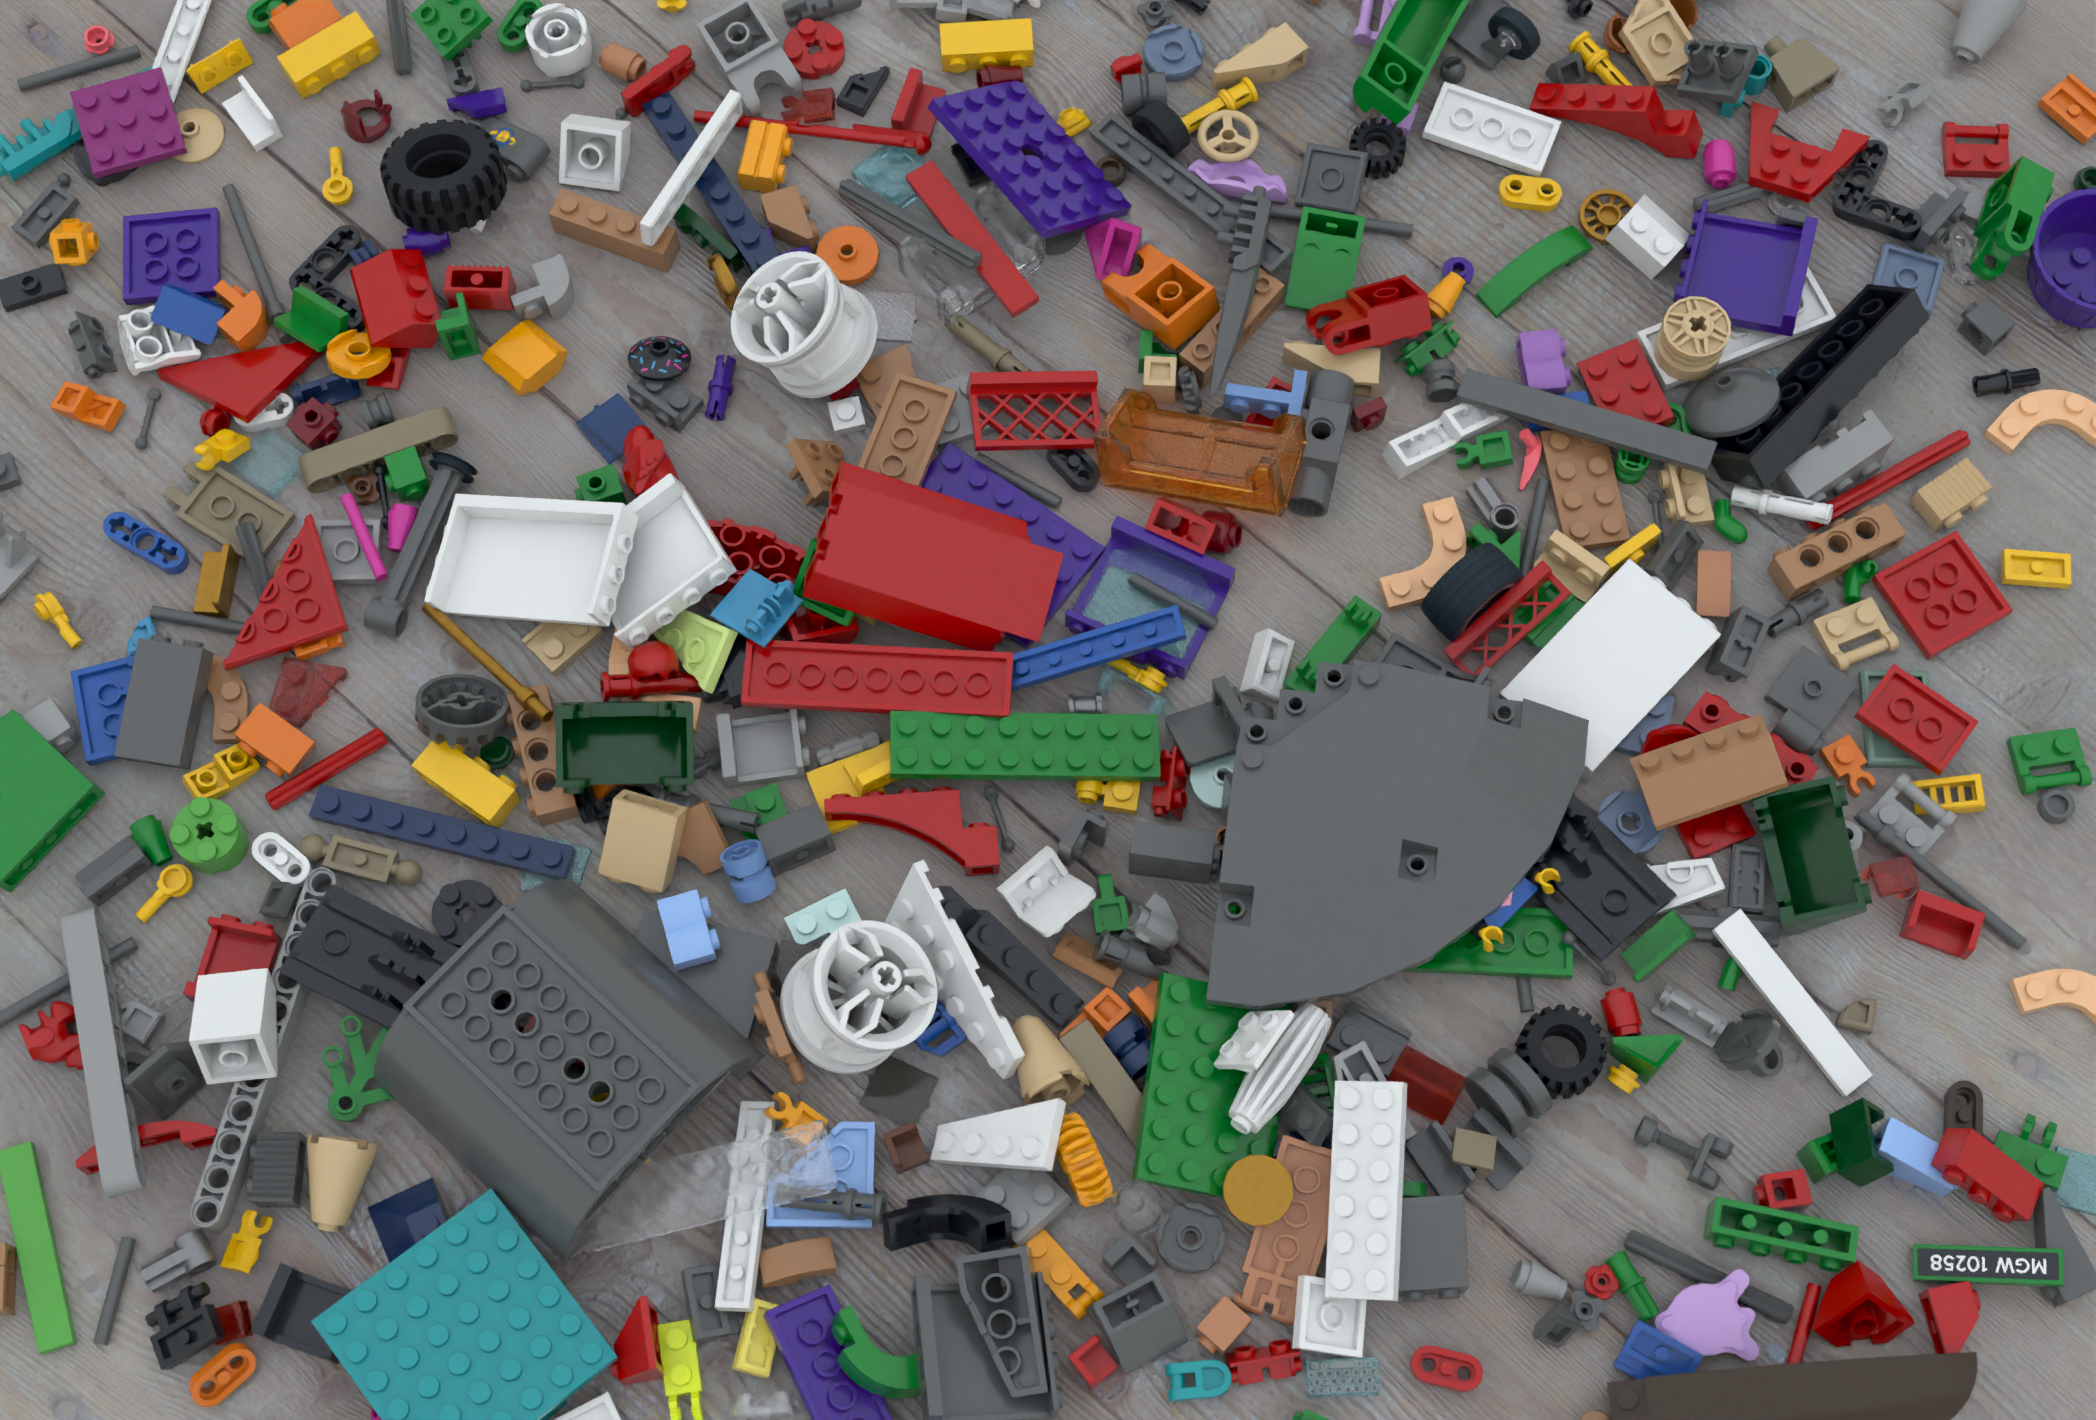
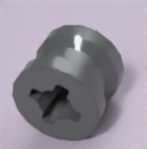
(376, 411)

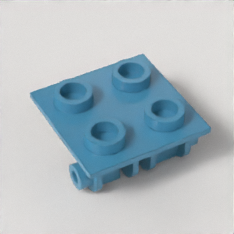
(757, 607)

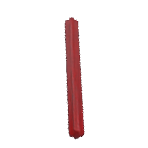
(1895, 475)

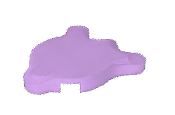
(1710, 1317)

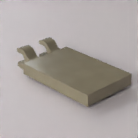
(223, 503)

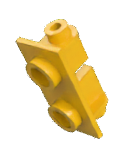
(219, 65)

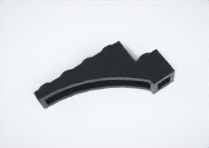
(1011, 959)

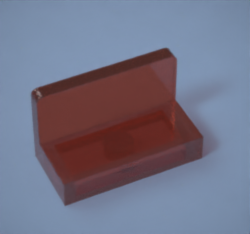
(1430, 1085)

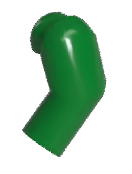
(1726, 524)
(1857, 577)
(1730, 975)

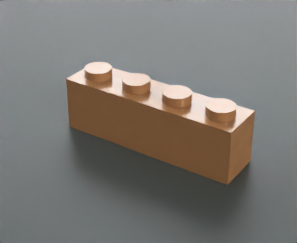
(611, 230)

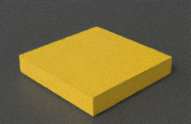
(829, 781)

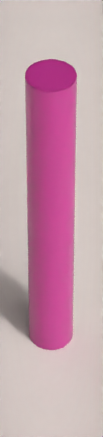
(364, 536)

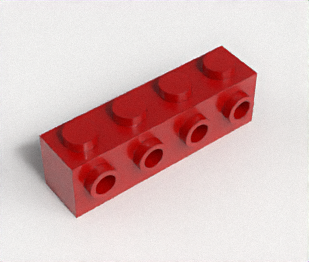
(1714, 712)

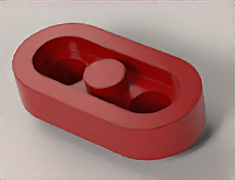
(1445, 1368)

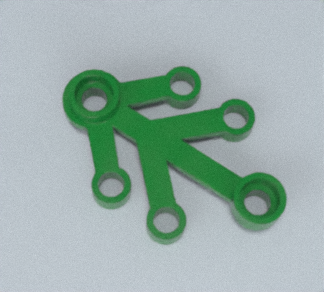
(364, 1068)

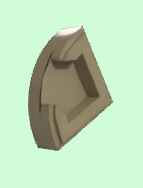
(1858, 1016)

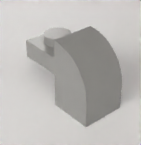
(553, 293)

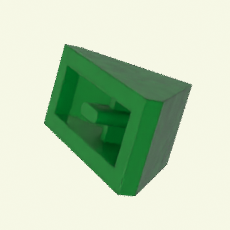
(1819, 1158)

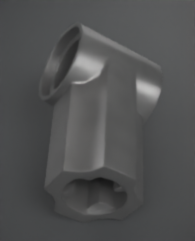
(1493, 508)
(188, 1256)

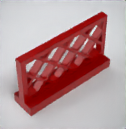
(1028, 387)

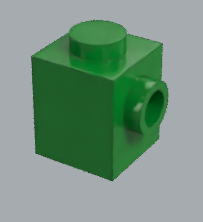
(407, 475)
(600, 486)

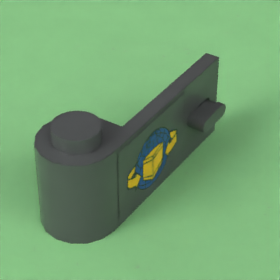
(519, 149)

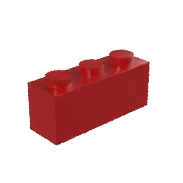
(1987, 1175)

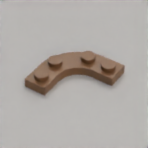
(230, 701)

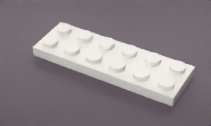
(1812, 315)
(1366, 1190)

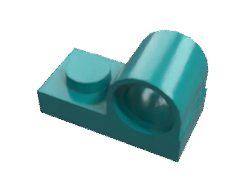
(1753, 85)

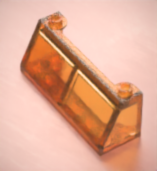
(1199, 455)

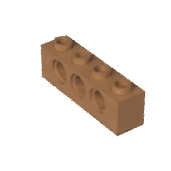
(1200, 351)
(1796, 579)
(551, 805)

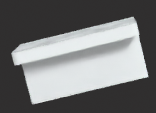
(252, 117)

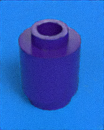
(426, 242)

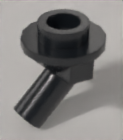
(1579, 8)

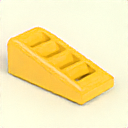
(1974, 781)

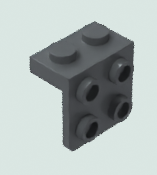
(1210, 728)

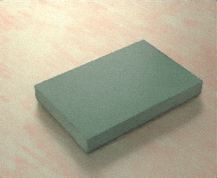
(1877, 749)

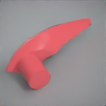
(1532, 456)

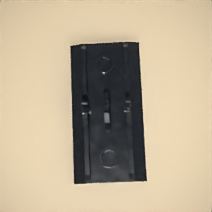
(1603, 884)
(365, 957)

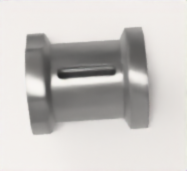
(1085, 704)

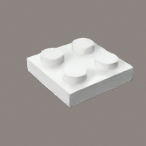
(1326, 1323)

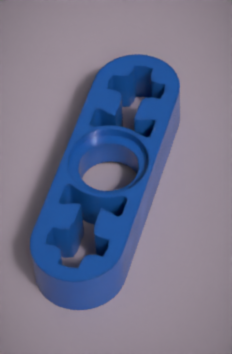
(151, 555)

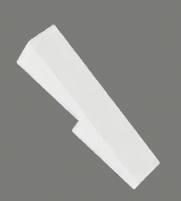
(1438, 437)

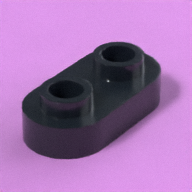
(1075, 465)

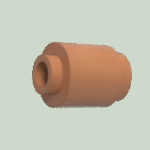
(622, 62)

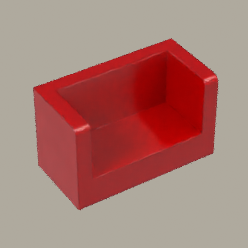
(1942, 924)

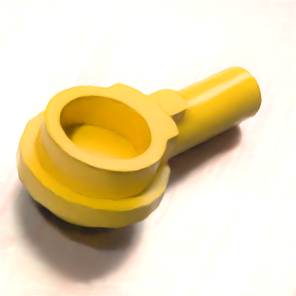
(337, 188)
(49, 608)
(1149, 679)
(173, 882)

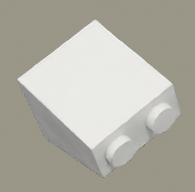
(235, 1026)

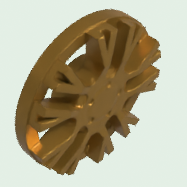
(1606, 216)

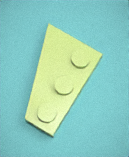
(699, 646)

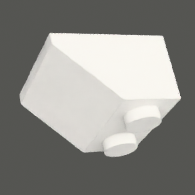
(594, 151)
(1648, 237)

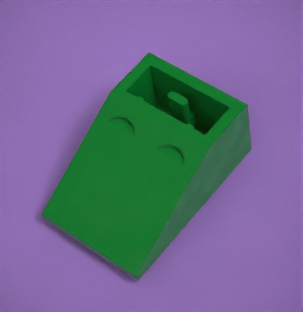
(1324, 257)

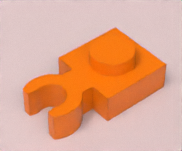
(1846, 760)

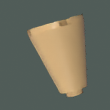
(1047, 1067)
(336, 1177)

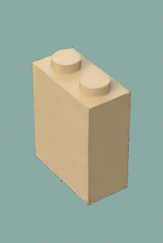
(642, 841)

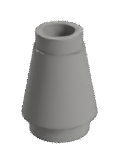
(1536, 1280)

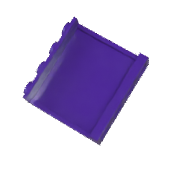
(1748, 269)

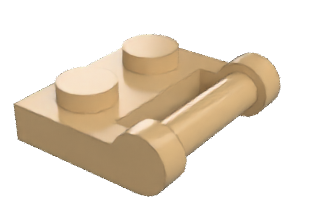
(1849, 626)

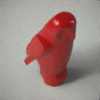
(644, 460)

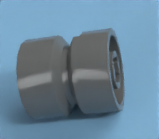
(1138, 91)

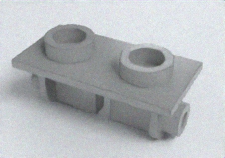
(1689, 1016)

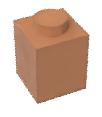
(1222, 1327)

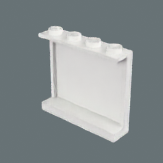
(670, 562)

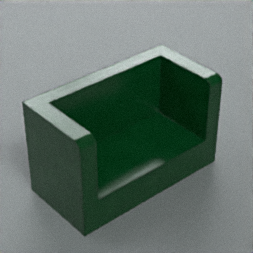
(1855, 1143)

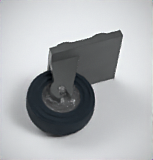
(1491, 32)

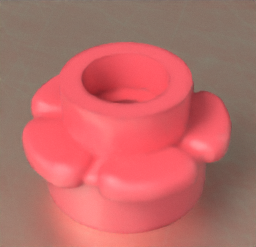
(94, 35)

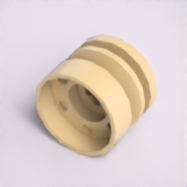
(1688, 353)

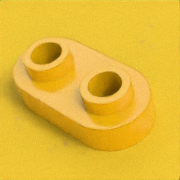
(1530, 193)

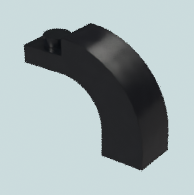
(948, 1217)

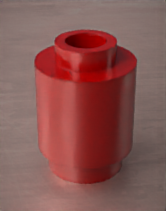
(1621, 1013)

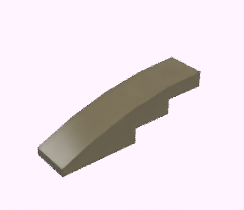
(1106, 1077)

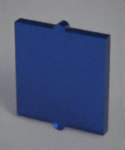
(608, 426)

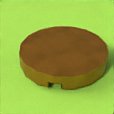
(723, 280)
(1257, 1190)

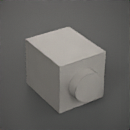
(53, 725)

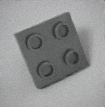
(1716, 70)

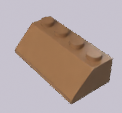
(1708, 772)

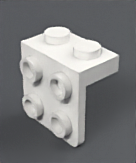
(1045, 893)

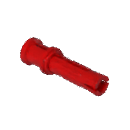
(633, 687)

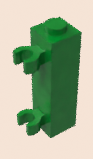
(1337, 644)

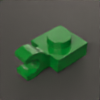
(1109, 911)

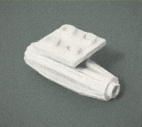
(1276, 1055)

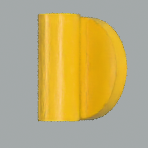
(1073, 121)

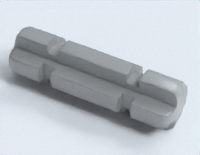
(847, 747)

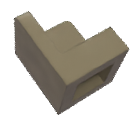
(1474, 1151)

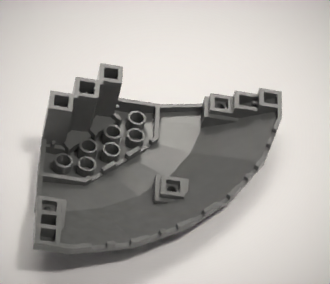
(1354, 792)

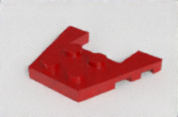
(1793, 166)

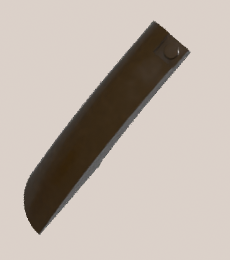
(1821, 1390)

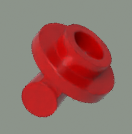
(1126, 65)

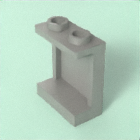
(762, 748)

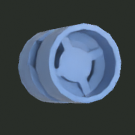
(748, 871)

